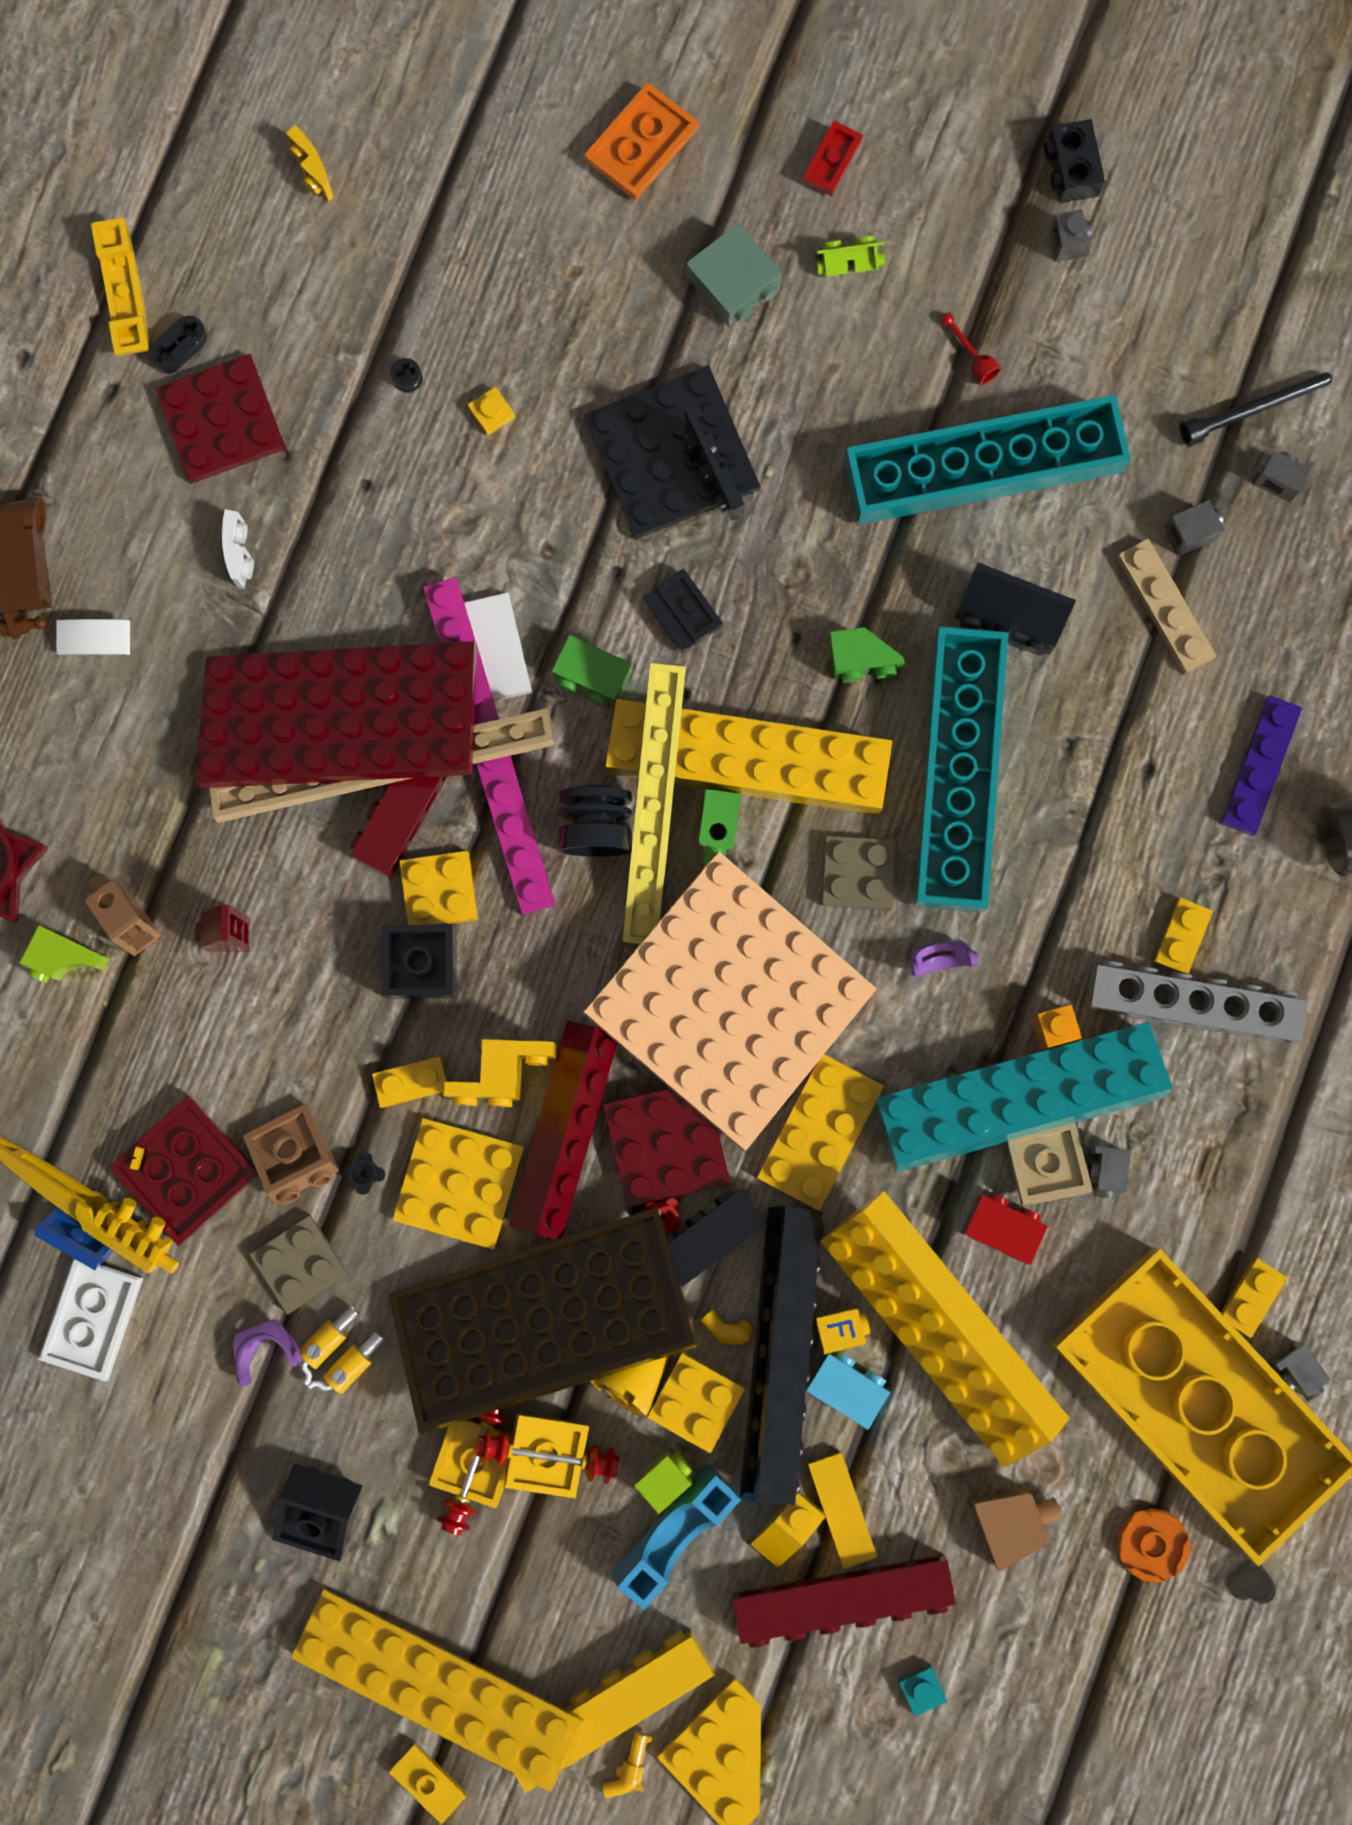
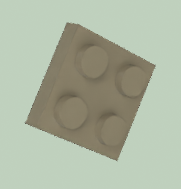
(858, 873)
(299, 1264)

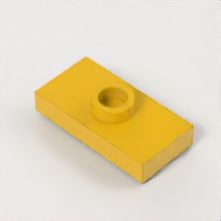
(428, 1783)

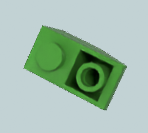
(861, 654)

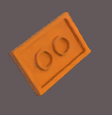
(641, 141)

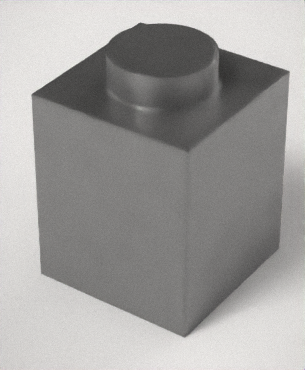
(1195, 527)

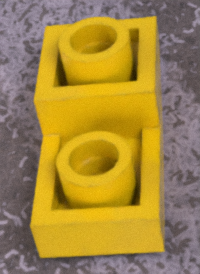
(310, 163)

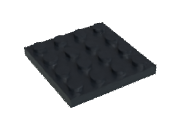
(647, 456)

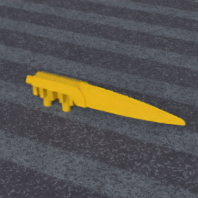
(93, 1211)

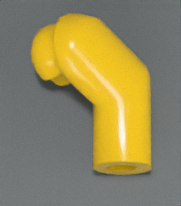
(728, 1333)

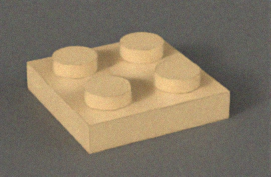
(1049, 1165)

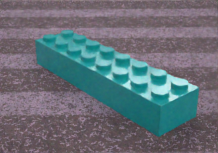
(986, 459)
(961, 770)
(1022, 1097)

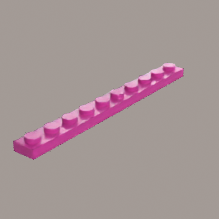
(499, 774)

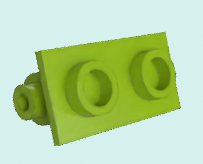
(863, 253)

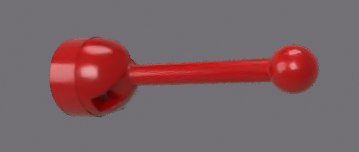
(984, 366)

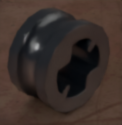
(414, 380)

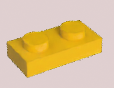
(1182, 936)
(410, 1082)
(1253, 1297)

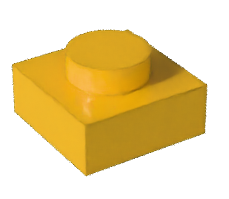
(491, 411)

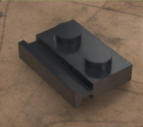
(683, 611)

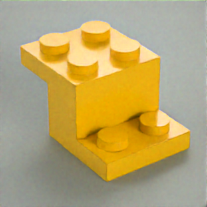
(501, 1072)

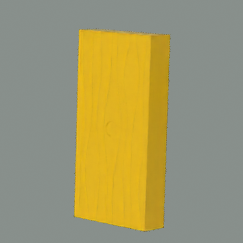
(1205, 1405)

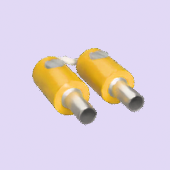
(349, 1365)

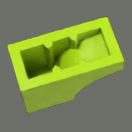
(55, 955)

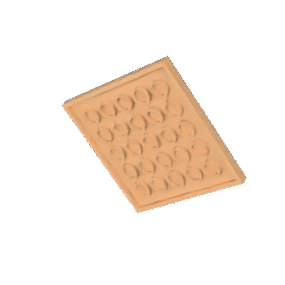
(730, 1001)

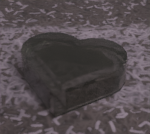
(1251, 1582)

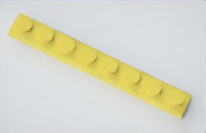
(654, 800)

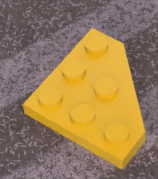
(720, 1756)

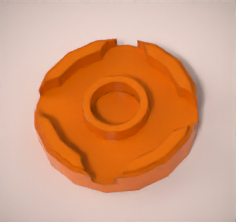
(1153, 1545)

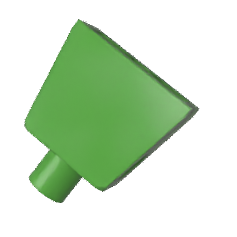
(719, 808)

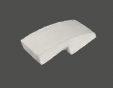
(236, 557)
(93, 637)

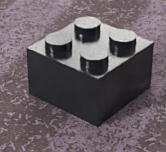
(419, 961)

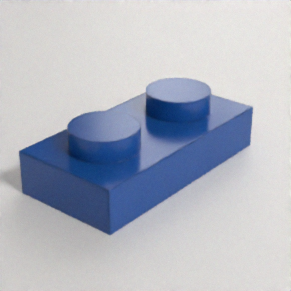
(68, 1236)

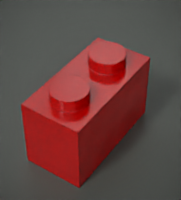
(1005, 1229)

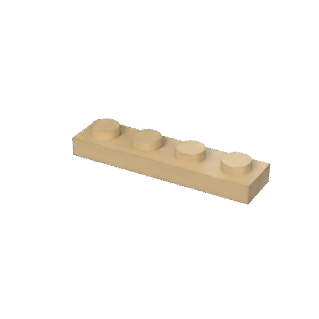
(1166, 606)

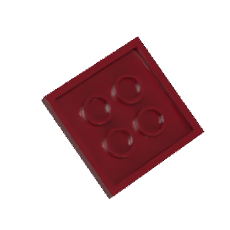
(220, 418)
(663, 1147)
(185, 1170)

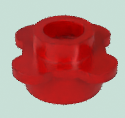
(669, 1208)

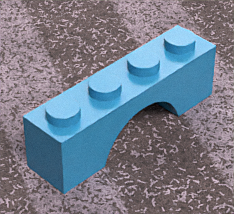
(651, 1560)

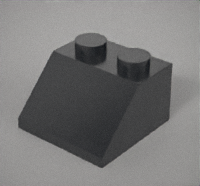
(316, 1512)

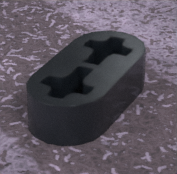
(178, 344)

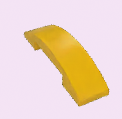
(122, 286)

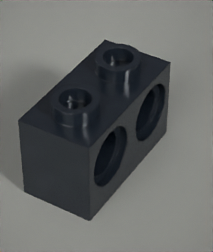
(1081, 161)

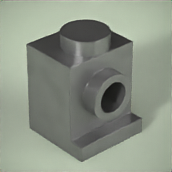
(1070, 235)
(1282, 474)
(1109, 1171)
(1300, 1370)

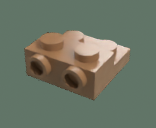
(291, 1155)

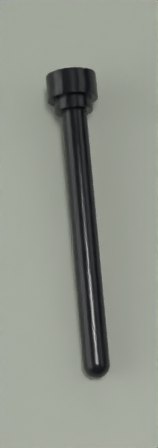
(1196, 429)

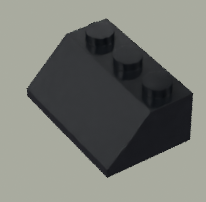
(1014, 606)

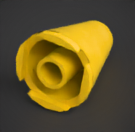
(635, 1386)

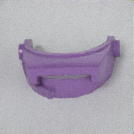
(961, 956)
(248, 1340)

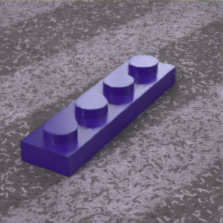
(1261, 765)

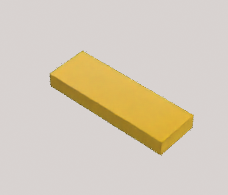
(842, 1510)

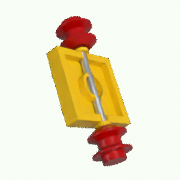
(546, 1455)
(462, 1475)

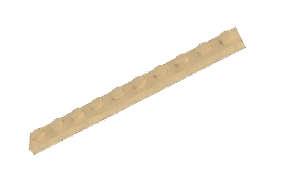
(491, 741)

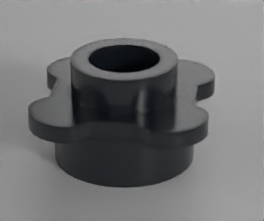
(353, 1173)

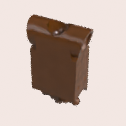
(23, 566)

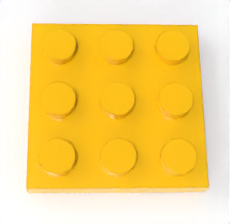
(458, 1183)

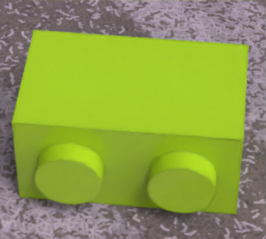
(664, 1479)

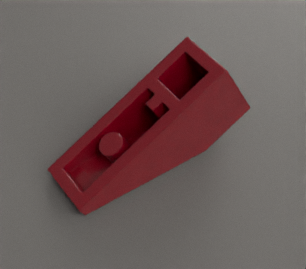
(223, 930)

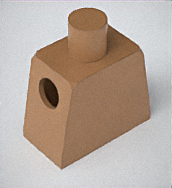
(120, 915)
(1013, 1524)

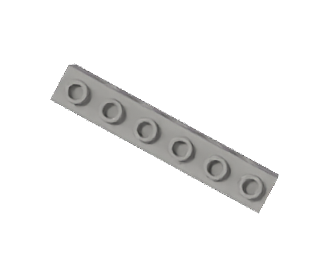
(1287, 1010)

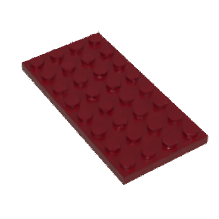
(337, 715)

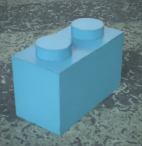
(848, 1389)

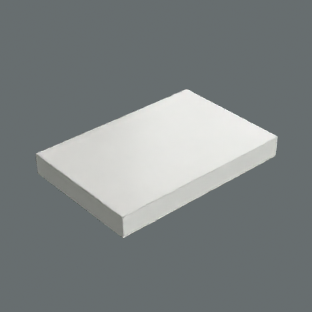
(499, 646)
(90, 1319)

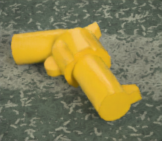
(632, 1769)

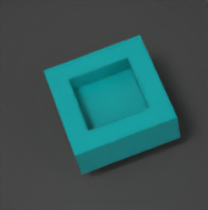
(922, 1690)

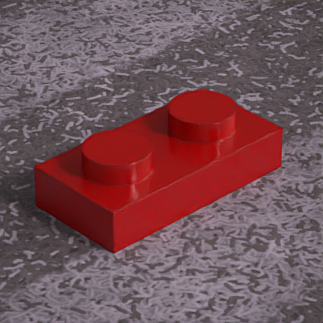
(832, 158)

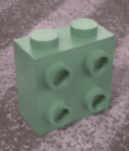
(734, 275)

